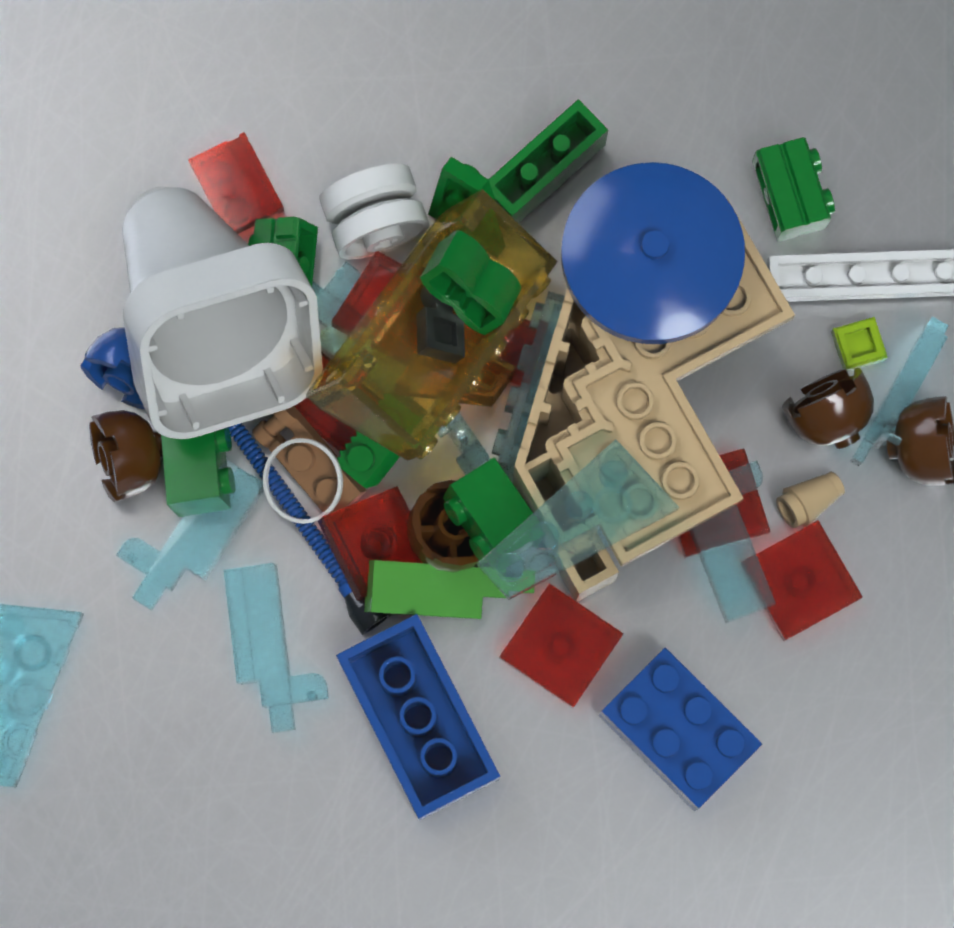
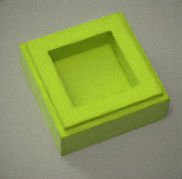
(859, 344)

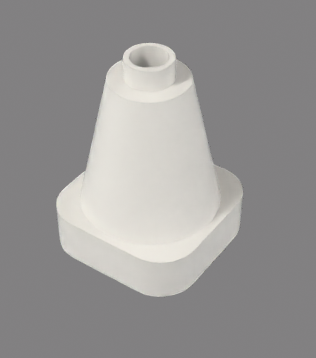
(213, 322)

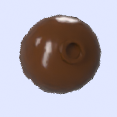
(832, 409)
(926, 442)
(126, 451)
(435, 536)

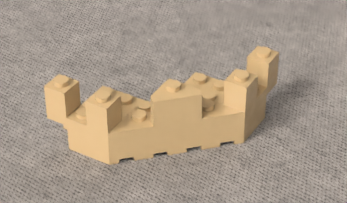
(629, 392)

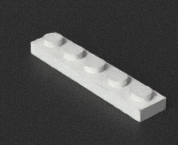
(864, 275)

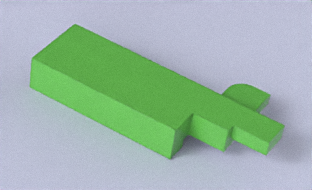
(427, 591)

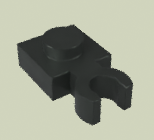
(439, 330)

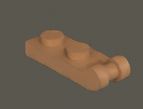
(305, 461)

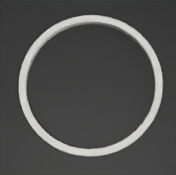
(266, 484)

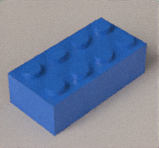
(418, 717)

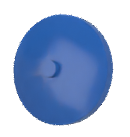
(652, 253)

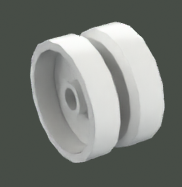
(374, 211)

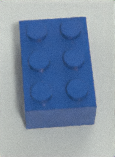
(680, 729)

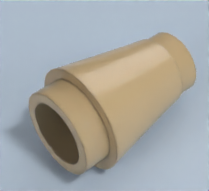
(809, 499)

